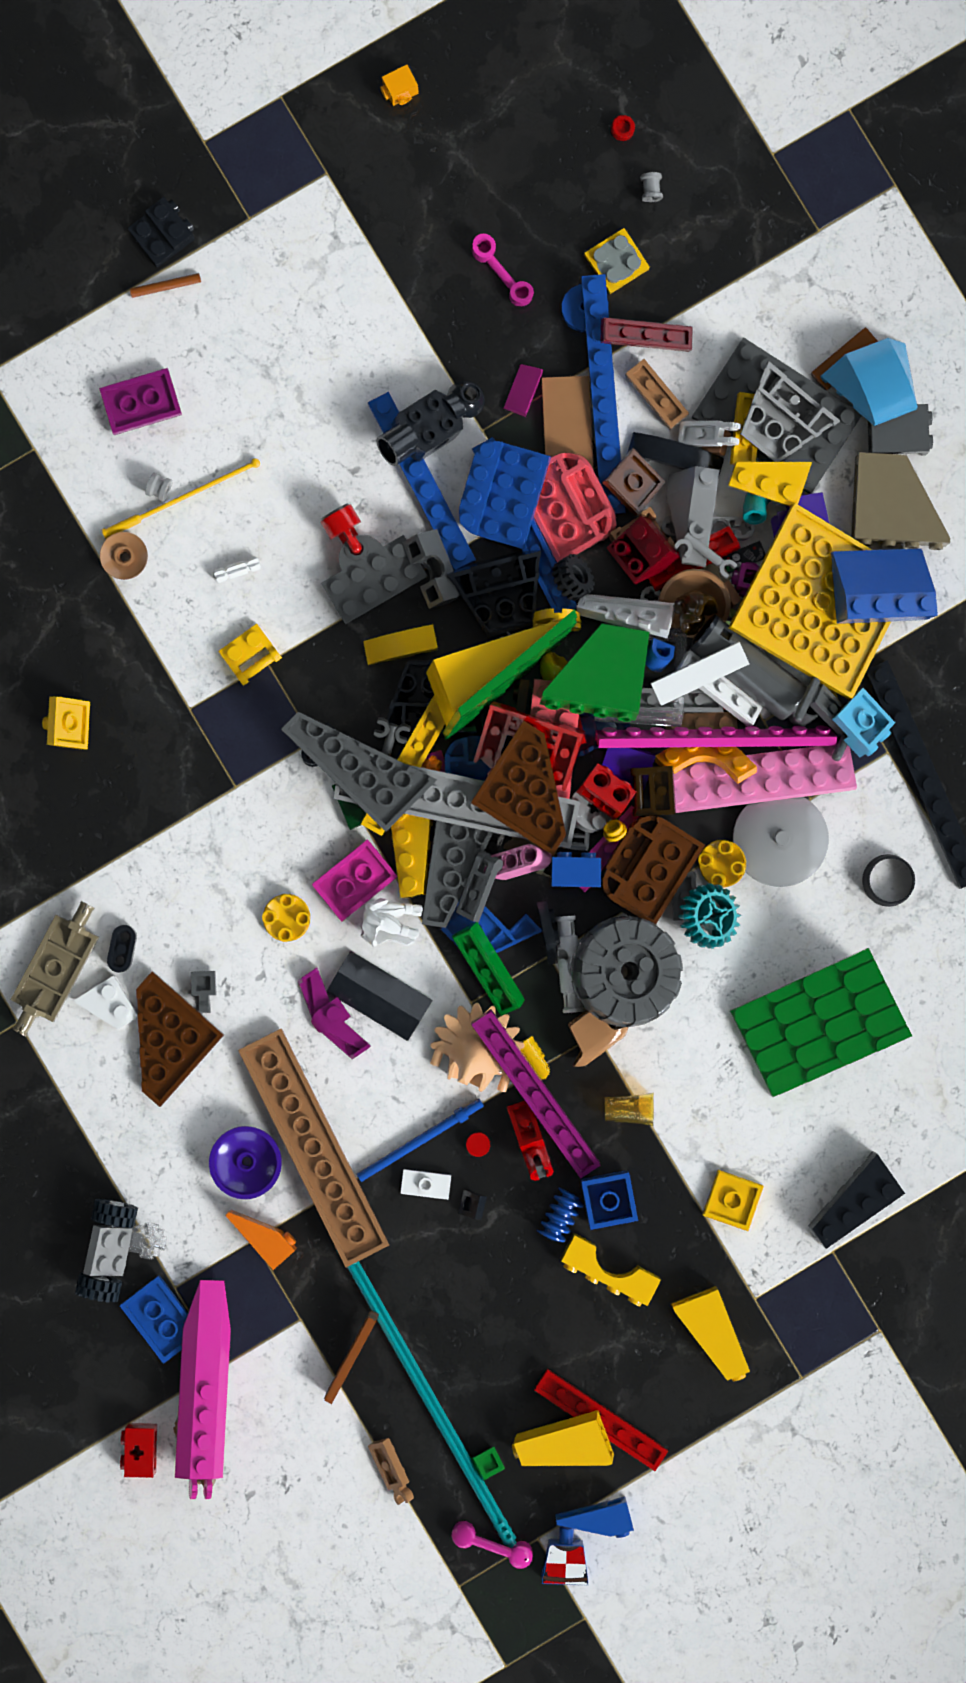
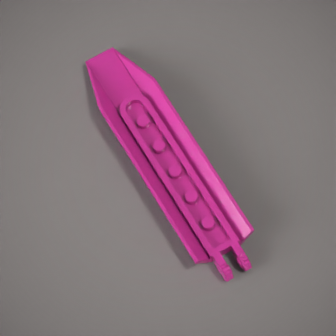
(203, 1388)

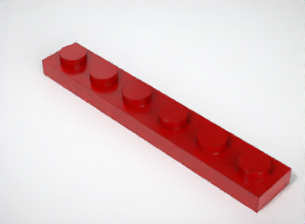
(617, 1429)

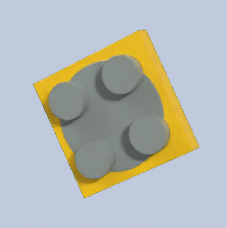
(617, 259)

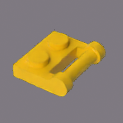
(246, 647)

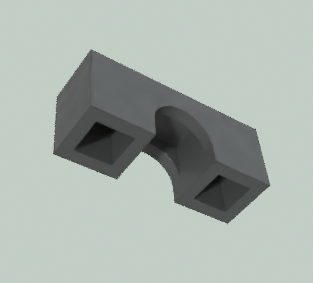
(429, 551)

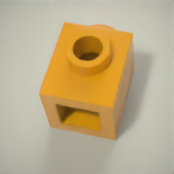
(399, 86)

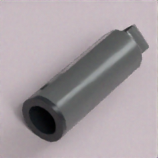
(761, 679)

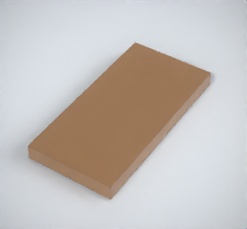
(567, 416)

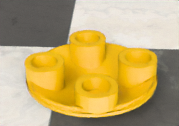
(722, 863)
(286, 917)

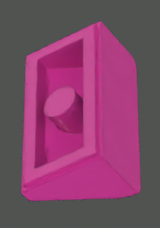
(523, 389)

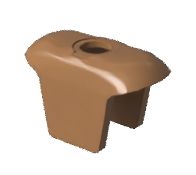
(593, 1037)

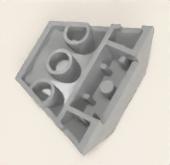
(783, 416)

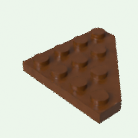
(524, 790)
(171, 1038)

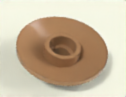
(115, 547)

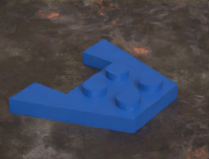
(495, 931)

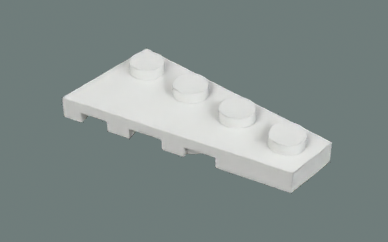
(629, 613)

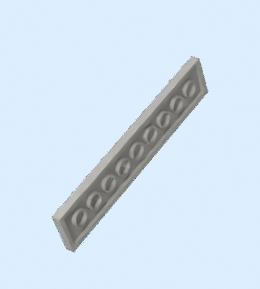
(451, 803)

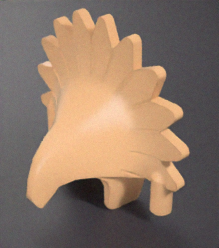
(467, 1053)

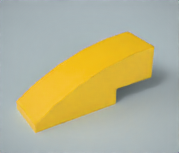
(400, 644)

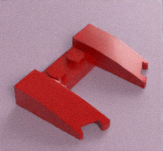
(505, 721)

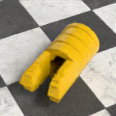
(535, 1057)

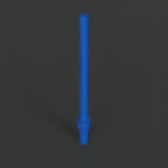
(460, 1115)

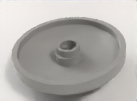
(781, 840)

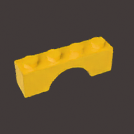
(637, 1284)

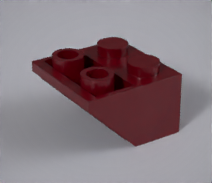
(642, 550)

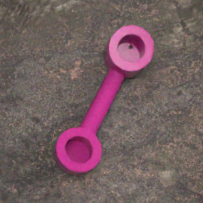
(520, 292)
(465, 1536)

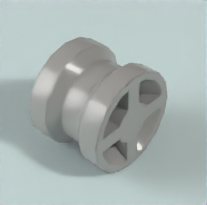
(158, 487)

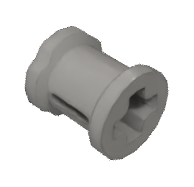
(651, 186)

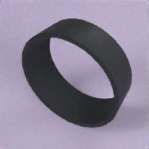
(866, 880)

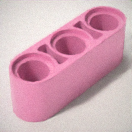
(522, 861)

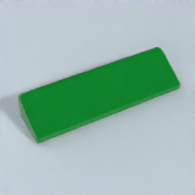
(488, 968)

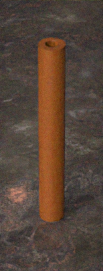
(165, 285)

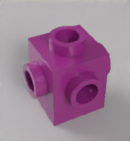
(745, 571)

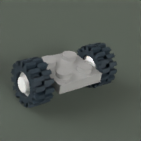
(107, 1250)

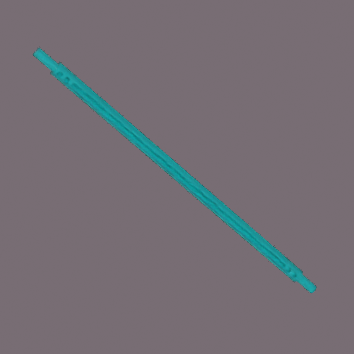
(433, 1405)

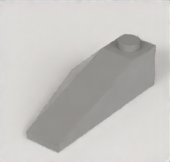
(691, 499)

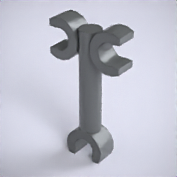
(391, 732)

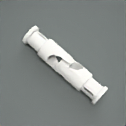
(567, 946)

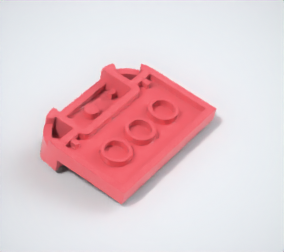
(573, 506)

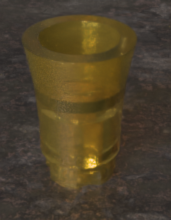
(631, 1109)

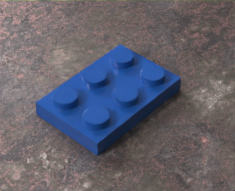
(157, 1317)

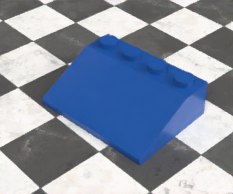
(882, 586)

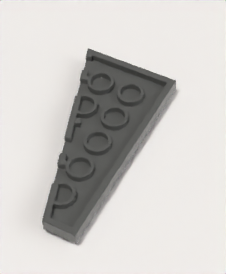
(371, 778)

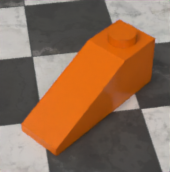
(265, 1239)

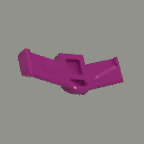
(330, 1016)

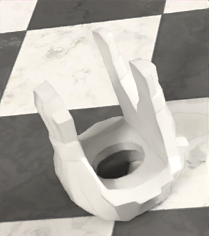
(382, 925)

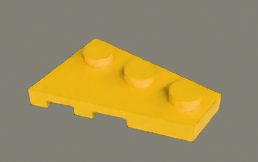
(771, 480)

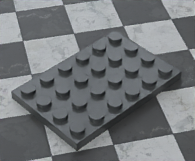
(744, 374)

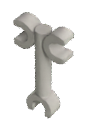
(692, 540)

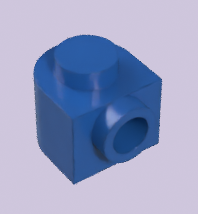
(659, 655)

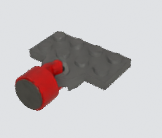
(368, 569)

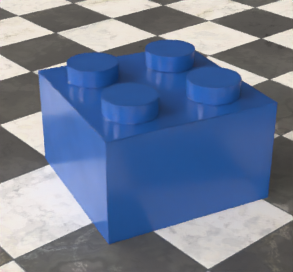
(576, 871)
(609, 1199)

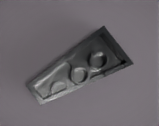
(857, 1201)

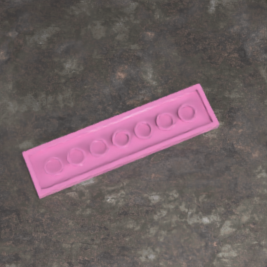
(777, 777)

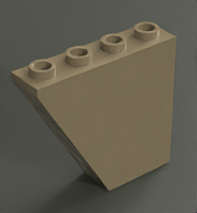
(893, 505)

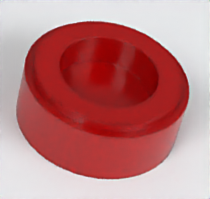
(622, 127)
(478, 1144)

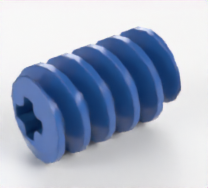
(561, 1216)

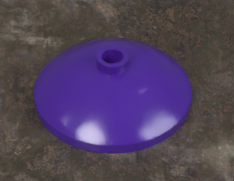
(233, 1175)

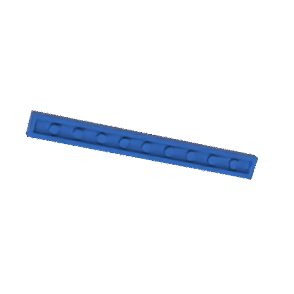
(601, 383)

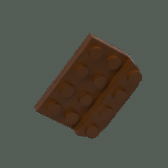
(649, 866)

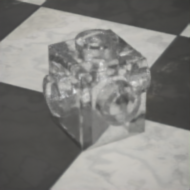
(139, 1242)

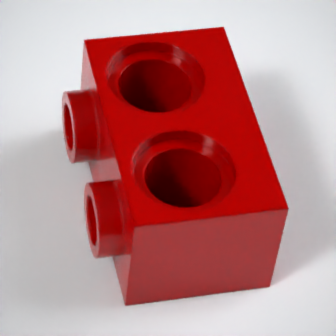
(603, 796)

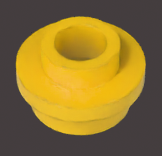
(614, 830)

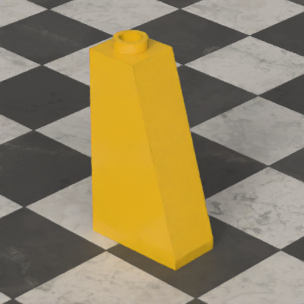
(711, 1327)
(566, 1443)

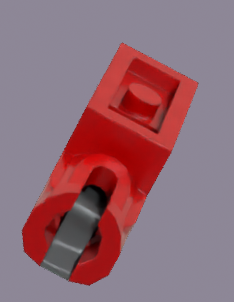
(530, 1140)

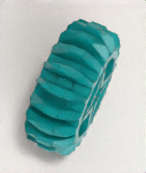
(719, 925)

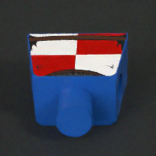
(565, 1560)

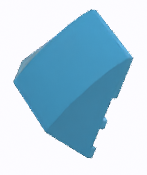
(875, 380)

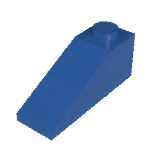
(604, 1518)

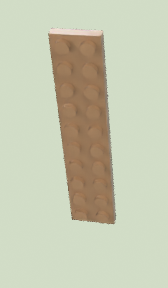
(313, 1148)

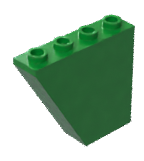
(603, 675)

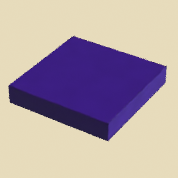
(622, 759)

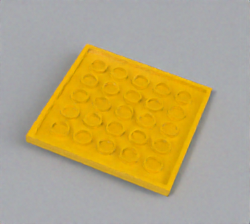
(794, 610)

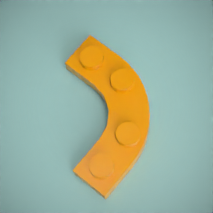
(730, 759)

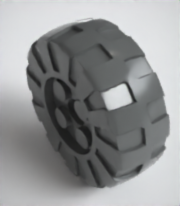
(651, 966)

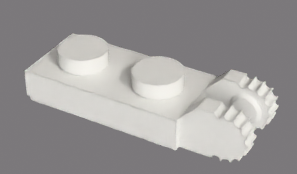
(707, 433)

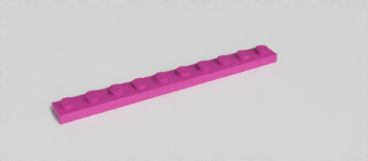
(708, 737)

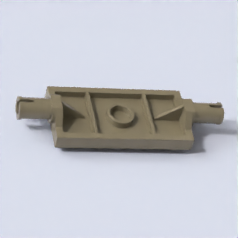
(54, 968)

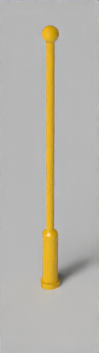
(136, 519)

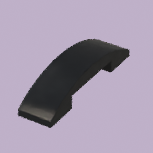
(673, 452)

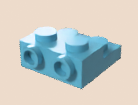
(863, 723)

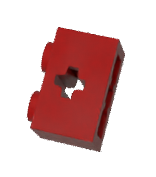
(145, 1437)

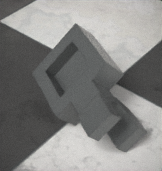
(203, 985)

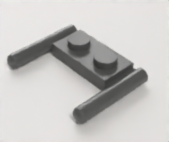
(827, 707)

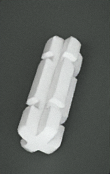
(237, 569)

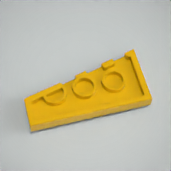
(411, 850)

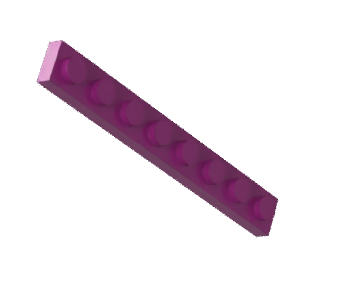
(535, 1093)

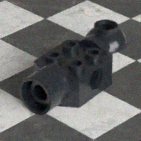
(430, 423)

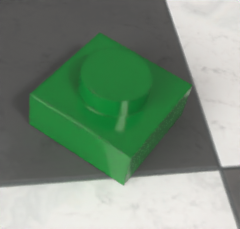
(488, 1463)

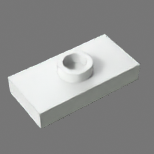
(425, 1184)

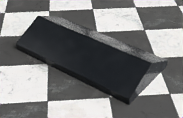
(379, 995)

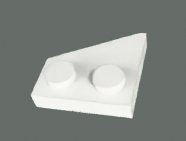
(109, 1003)

